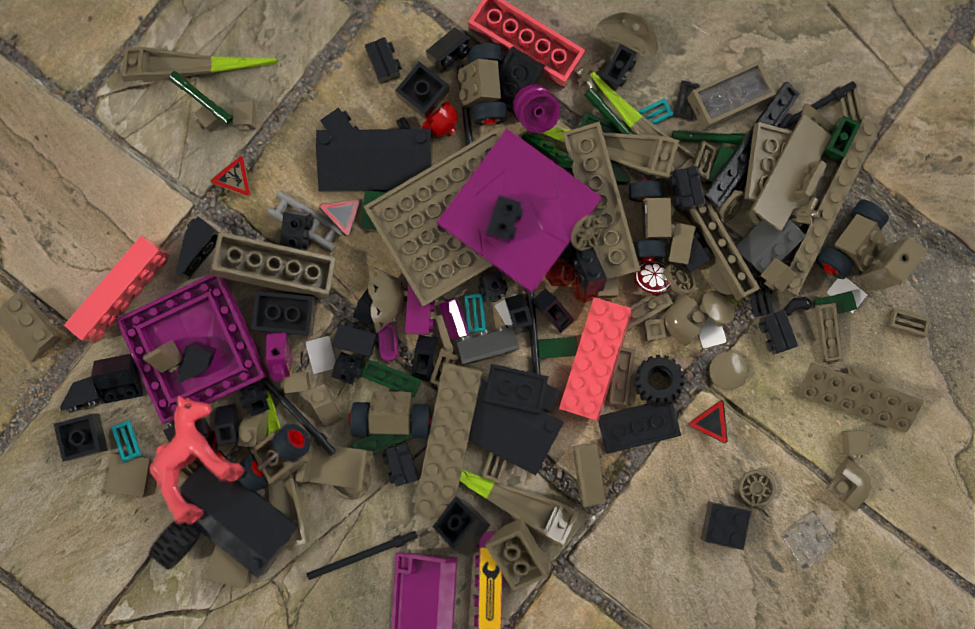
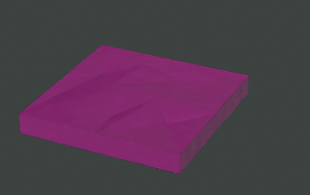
(550, 201)
(201, 314)

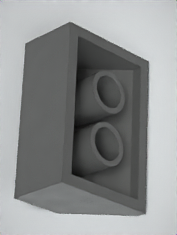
(766, 243)
(487, 345)

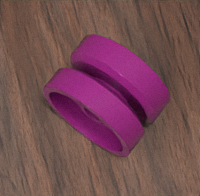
(536, 108)

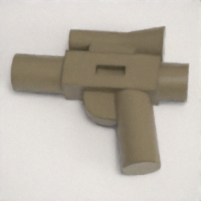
(584, 73)
(806, 213)

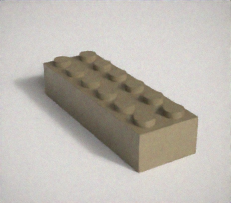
(272, 266)

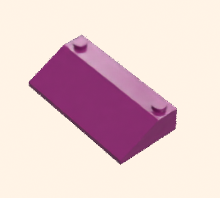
(424, 591)

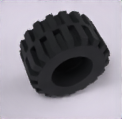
(665, 366)
(174, 544)

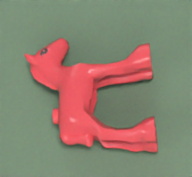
(183, 450)

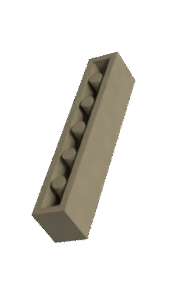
(723, 251)

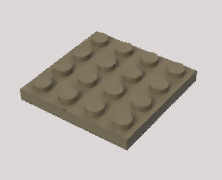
(765, 151)

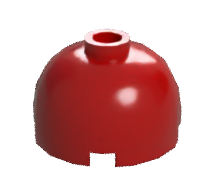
(442, 121)

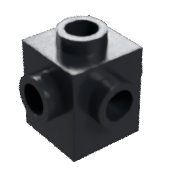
(492, 280)
(347, 368)
(254, 399)

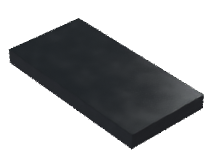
(638, 426)

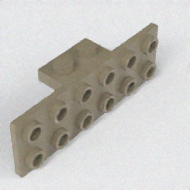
(793, 174)
(860, 395)

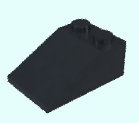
(197, 245)

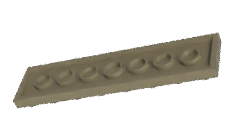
(594, 169)
(447, 439)

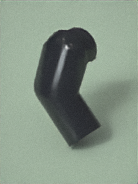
(798, 302)

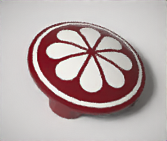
(652, 278)

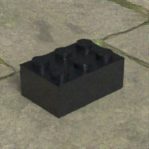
(284, 313)

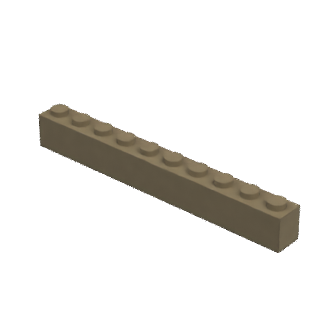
(829, 205)

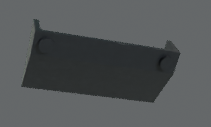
(371, 158)
(512, 433)
(238, 519)

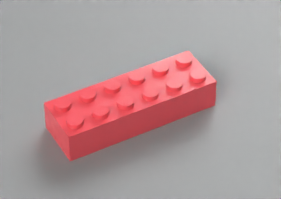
(508, 27)
(117, 290)
(596, 359)

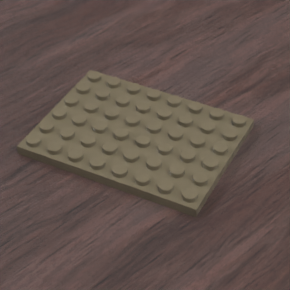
(408, 224)

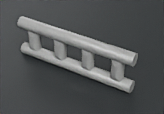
(325, 242)

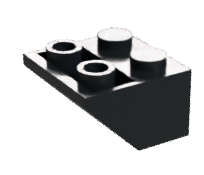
(448, 50)
(117, 378)

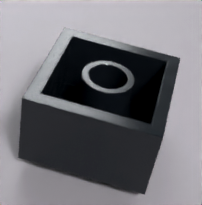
(422, 90)
(80, 437)
(725, 525)
(461, 526)

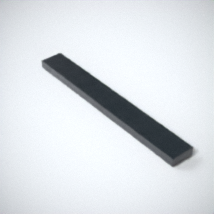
(739, 160)

